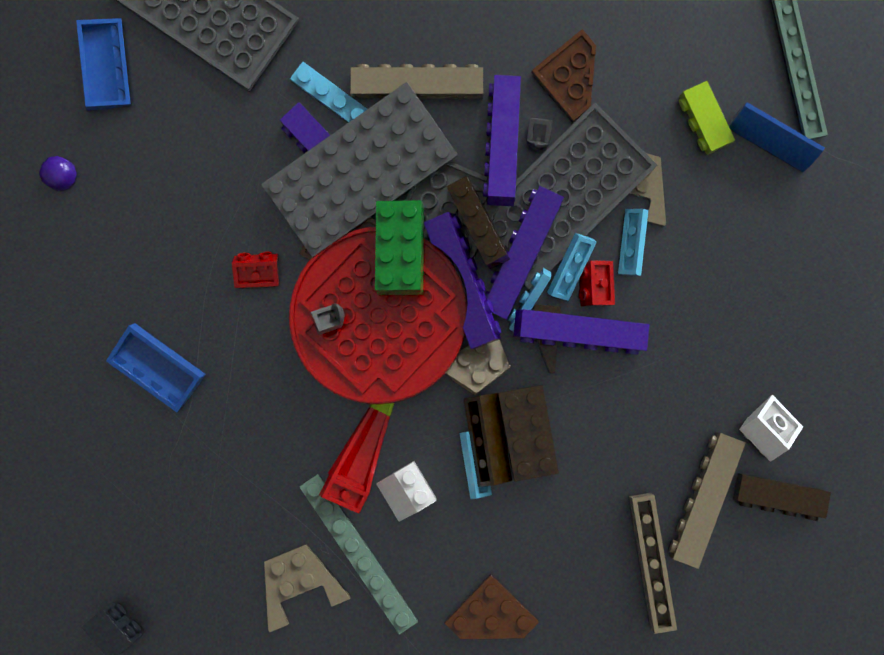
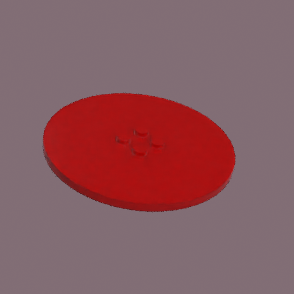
(387, 342)

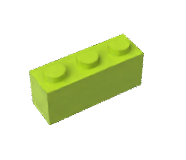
(706, 118)

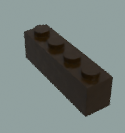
(478, 222)
(487, 440)
(782, 496)

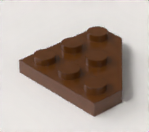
(570, 74)
(491, 614)

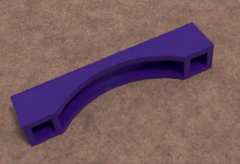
(479, 323)

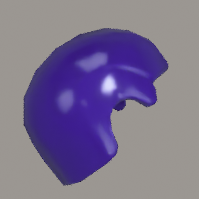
(57, 173)

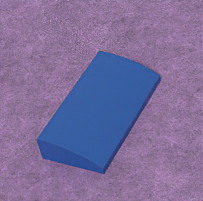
(103, 63)
(775, 137)
(155, 367)

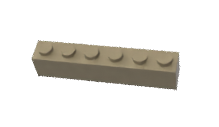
(425, 81)
(707, 499)
(652, 563)

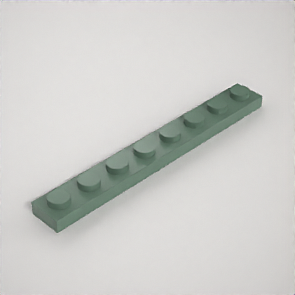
(799, 68)
(360, 556)

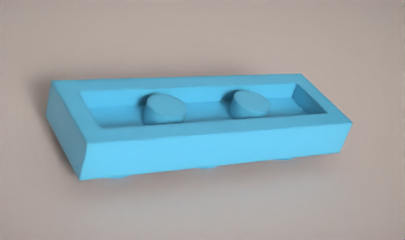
(633, 242)
(571, 267)
(529, 298)
(475, 491)

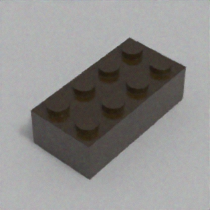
(528, 433)

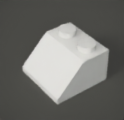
(771, 428)
(406, 491)

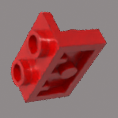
(255, 270)
(597, 284)

